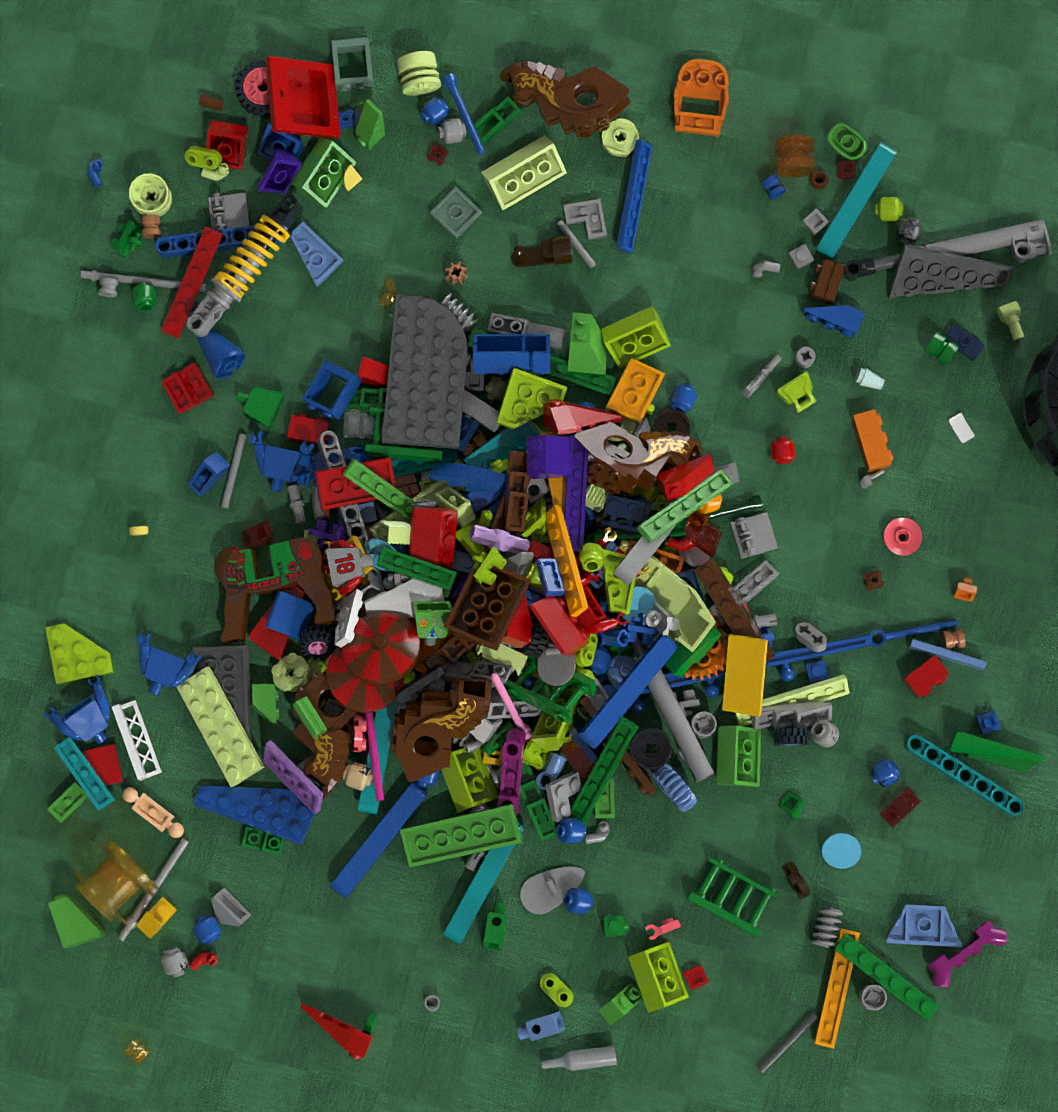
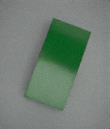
(261, 840)

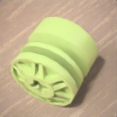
(418, 73)
(143, 187)

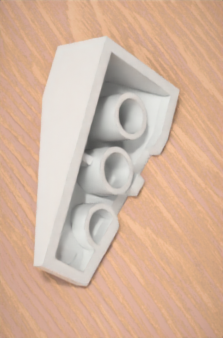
(401, 598)

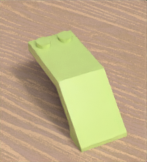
(680, 599)

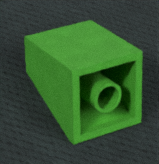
(587, 346)
(73, 922)

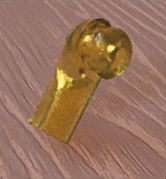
(390, 295)

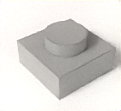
(815, 222)
(801, 257)

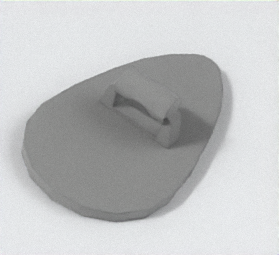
(554, 667)
(547, 889)

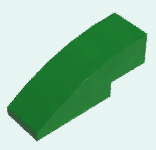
(497, 119)
(683, 658)

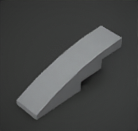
(795, 714)

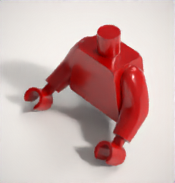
(593, 616)

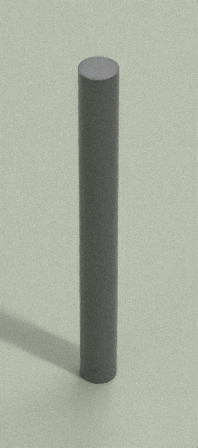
(788, 1042)

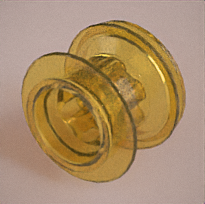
(114, 882)

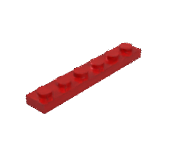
(192, 282)

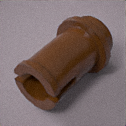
(210, 102)

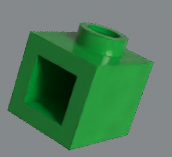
(615, 926)

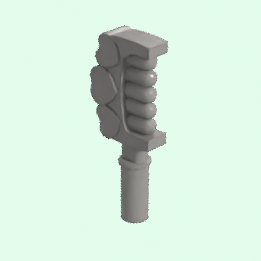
(755, 384)

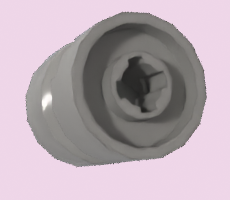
(703, 724)
(872, 997)

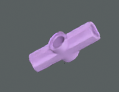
(498, 539)

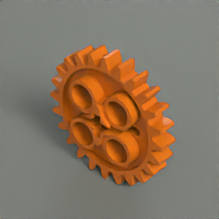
(715, 659)

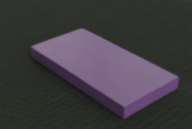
(292, 777)

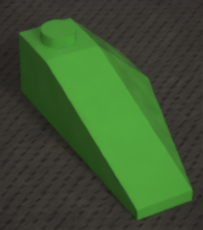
(368, 124)

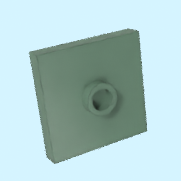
(455, 212)

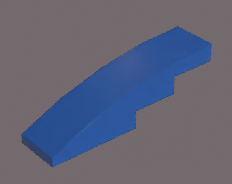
(470, 476)

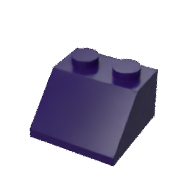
(279, 172)
(548, 457)

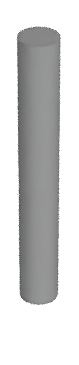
(577, 245)

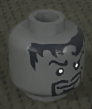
(908, 230)

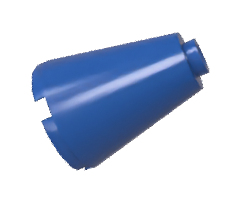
(221, 354)

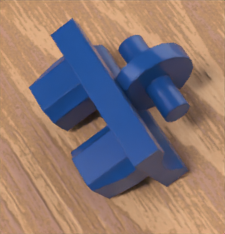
(647, 635)

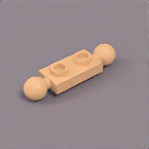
(153, 812)

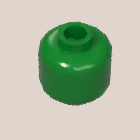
(144, 297)

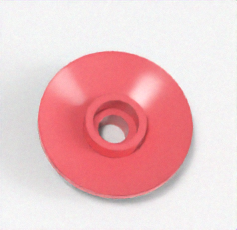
(904, 527)

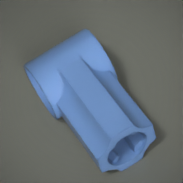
(551, 769)

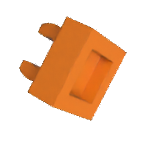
(965, 590)

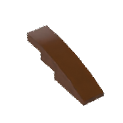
(516, 491)
(448, 652)

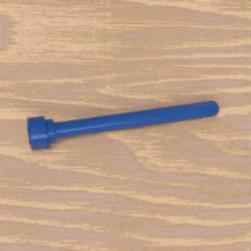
(450, 82)

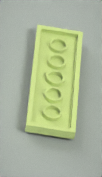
(220, 726)

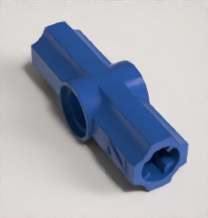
(613, 637)

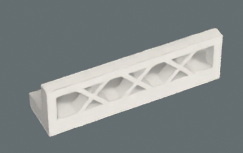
(129, 742)

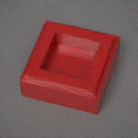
(695, 977)

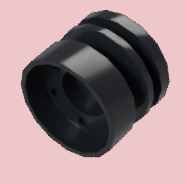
(650, 759)

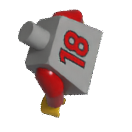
(346, 566)

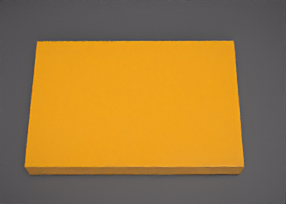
(635, 391)

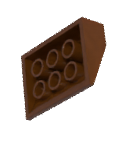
(487, 610)

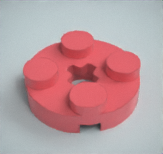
(358, 728)

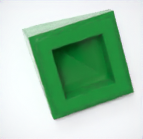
(792, 805)

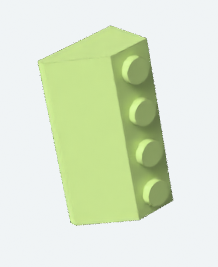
(524, 172)

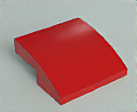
(187, 388)

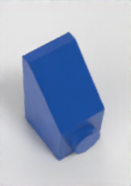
(208, 474)

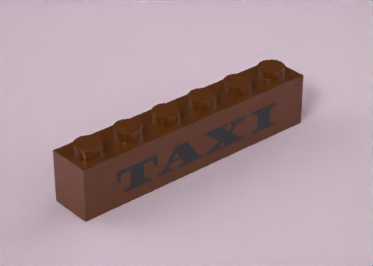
(729, 602)

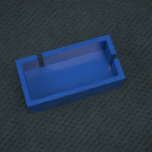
(507, 351)

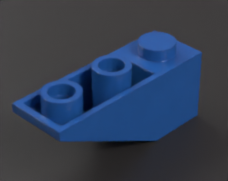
(842, 318)

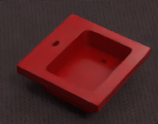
(302, 97)

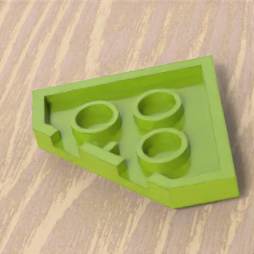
(525, 398)
(75, 655)

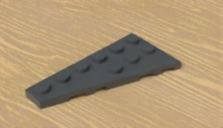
(940, 272)
(232, 672)

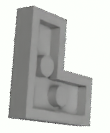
(587, 212)
(558, 794)

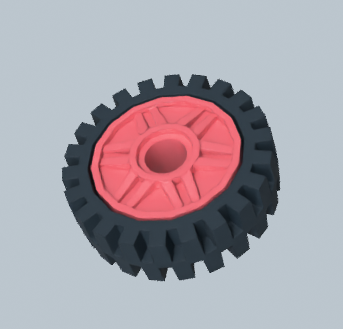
(248, 90)

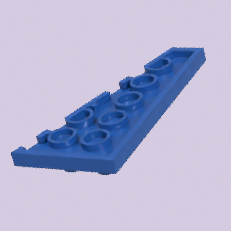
(263, 808)

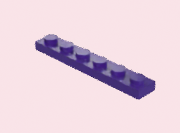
(576, 494)

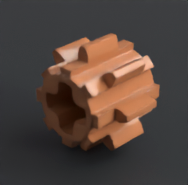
(458, 269)

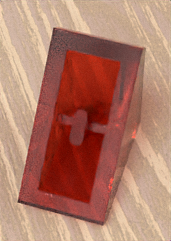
(258, 535)

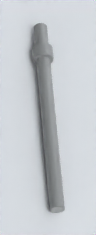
(132, 921)

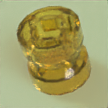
(137, 1051)

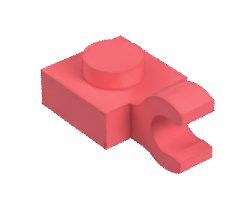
(667, 926)

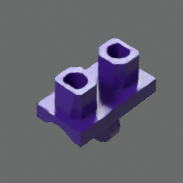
(321, 530)

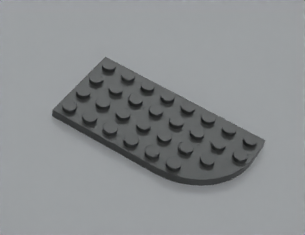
(425, 375)

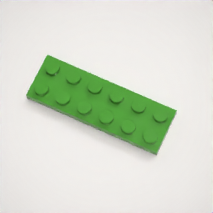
(461, 835)

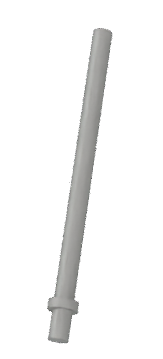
(94, 275)

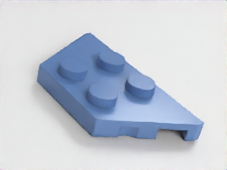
(924, 927)

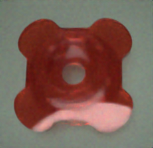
(436, 149)
(846, 165)

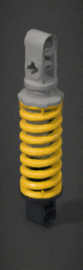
(242, 267)

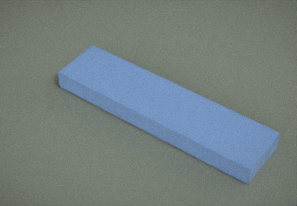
(947, 654)

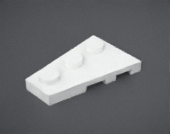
(347, 617)

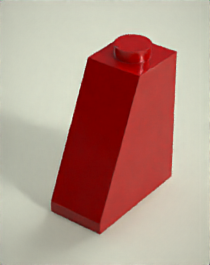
(373, 373)

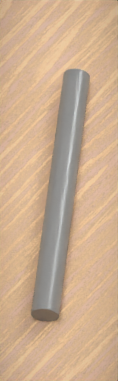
(233, 471)

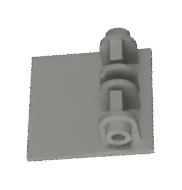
(228, 211)
(754, 535)

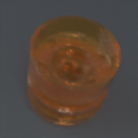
(795, 156)

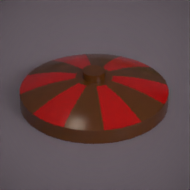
(382, 648)
(354, 693)

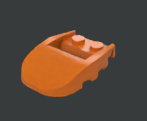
(701, 81)

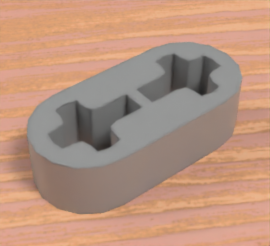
(812, 636)

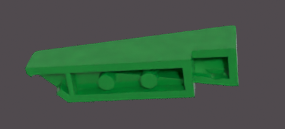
(994, 752)

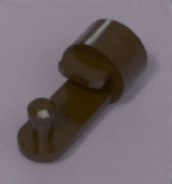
(552, 251)

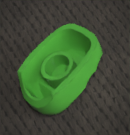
(847, 141)

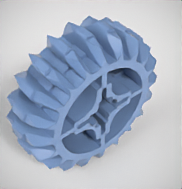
(674, 787)

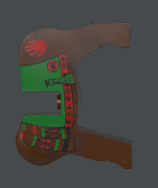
(293, 563)

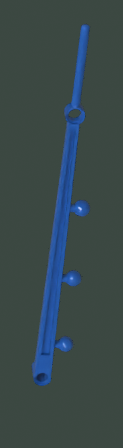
(785, 657)

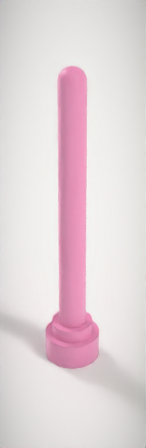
(510, 706)

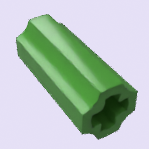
(310, 717)

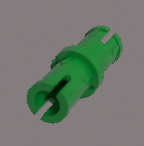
(488, 748)

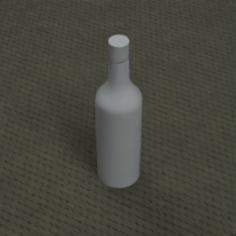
(584, 1059)

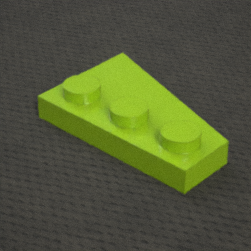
(618, 593)

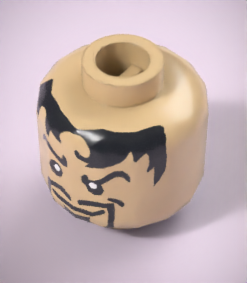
(357, 776)

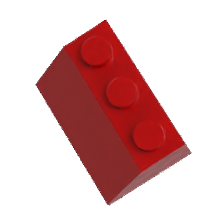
(433, 535)
(560, 625)

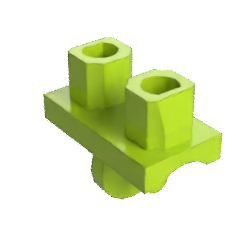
(484, 566)

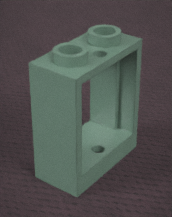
(348, 46)

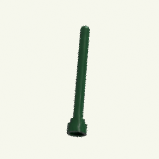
(753, 504)

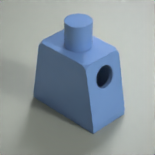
(549, 1025)

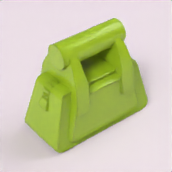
(795, 390)
(532, 754)

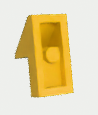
(156, 917)

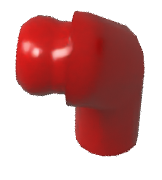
(682, 545)
(203, 958)

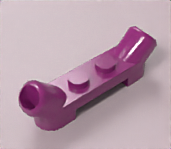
(512, 769)
(985, 934)

